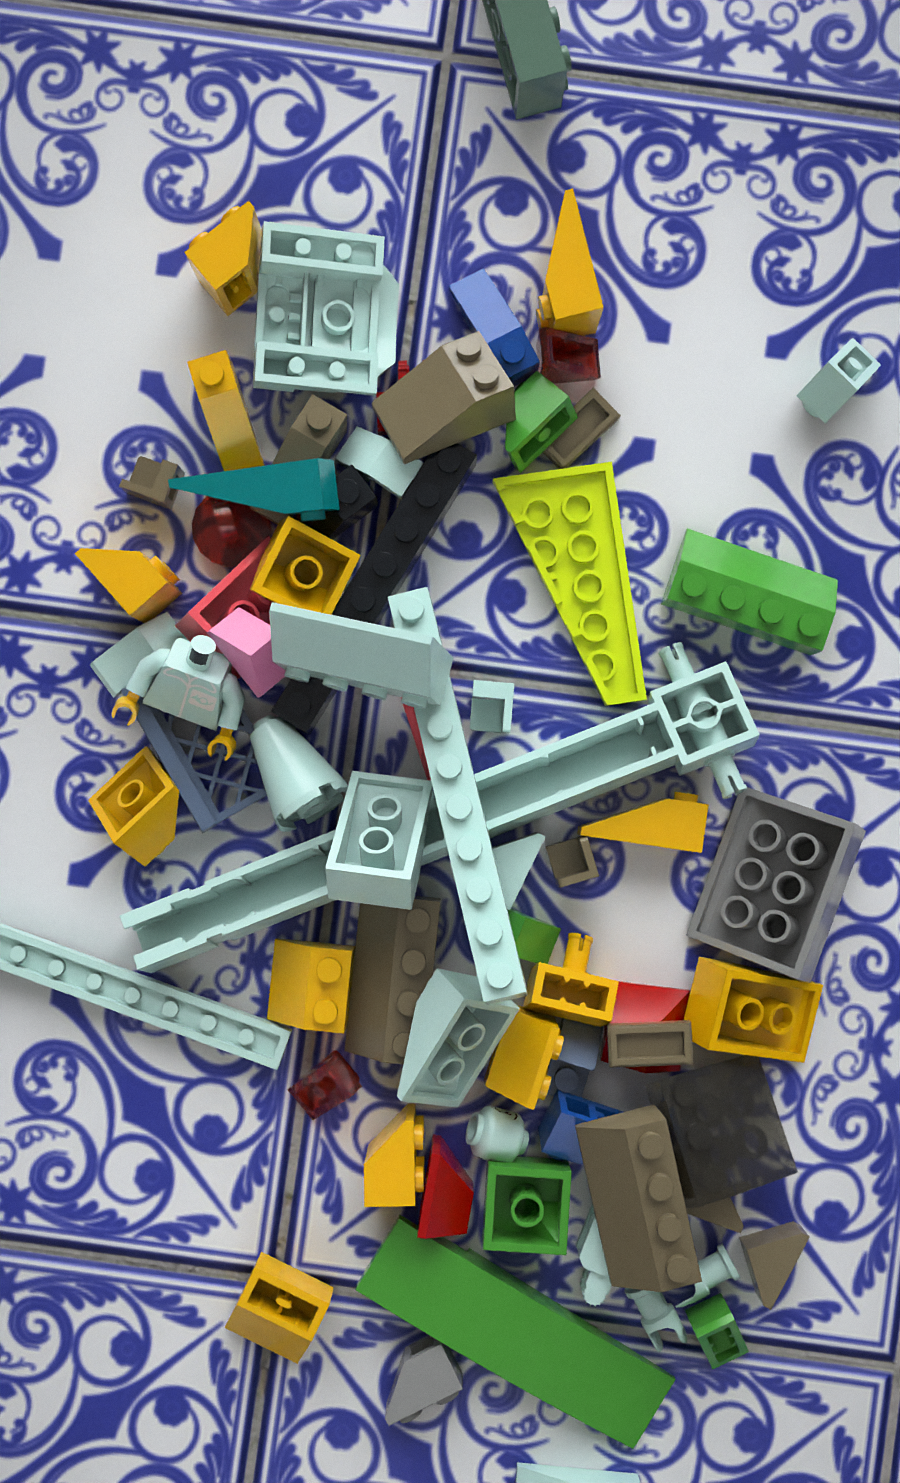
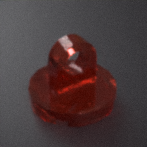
(228, 531)

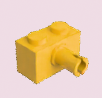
(569, 989)

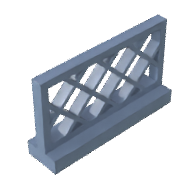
(182, 772)

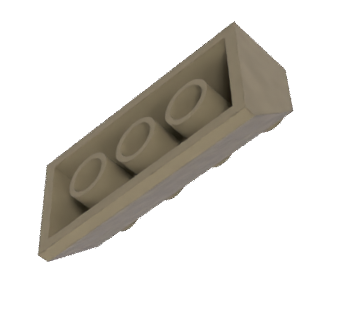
(389, 974)
(638, 1201)

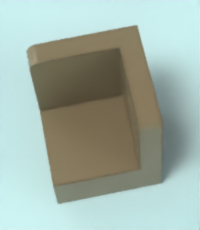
(151, 483)
(572, 861)

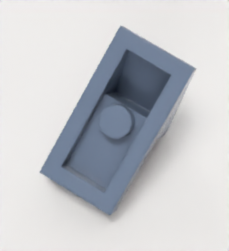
(576, 1057)

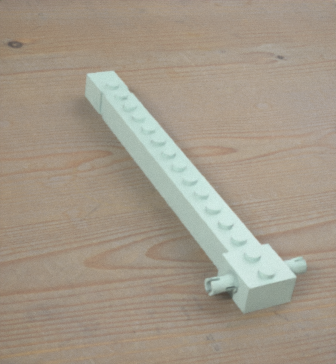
(685, 724)

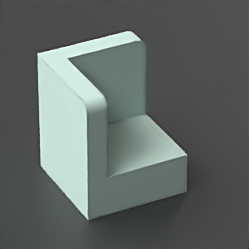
(491, 706)

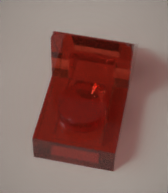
(325, 1085)

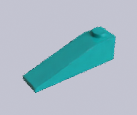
(286, 488)

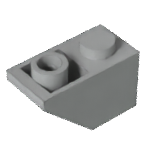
(424, 1377)

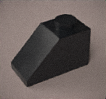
(354, 500)

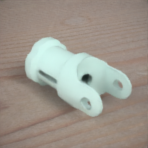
(714, 1270)
(656, 1315)

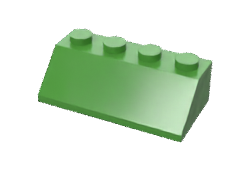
(752, 593)

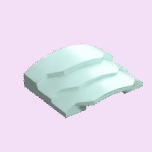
(323, 311)

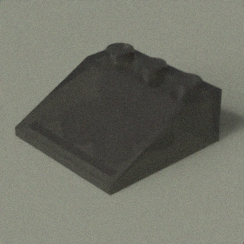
(723, 1129)

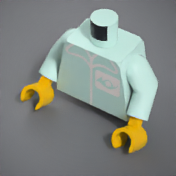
(191, 684)

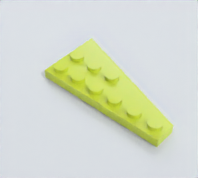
(579, 552)

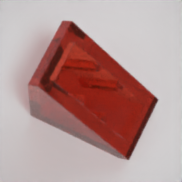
(567, 356)

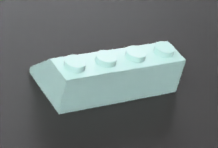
(359, 655)

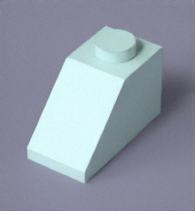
(838, 381)
(514, 862)

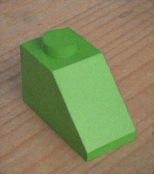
(541, 418)

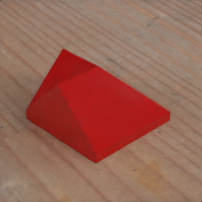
(646, 1004)
(446, 1194)

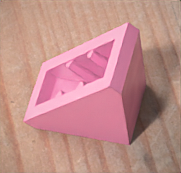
(248, 648)

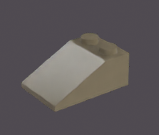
(446, 399)

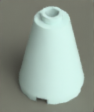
(294, 774)

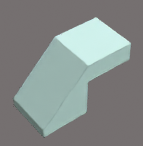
(379, 461)
(120, 661)

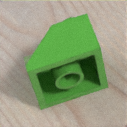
(527, 1206)

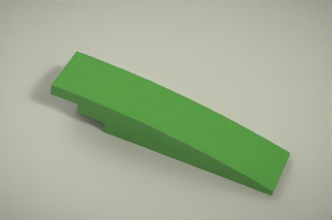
(515, 1332)

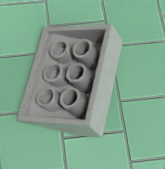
(776, 883)

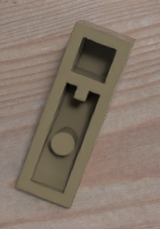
(311, 436)

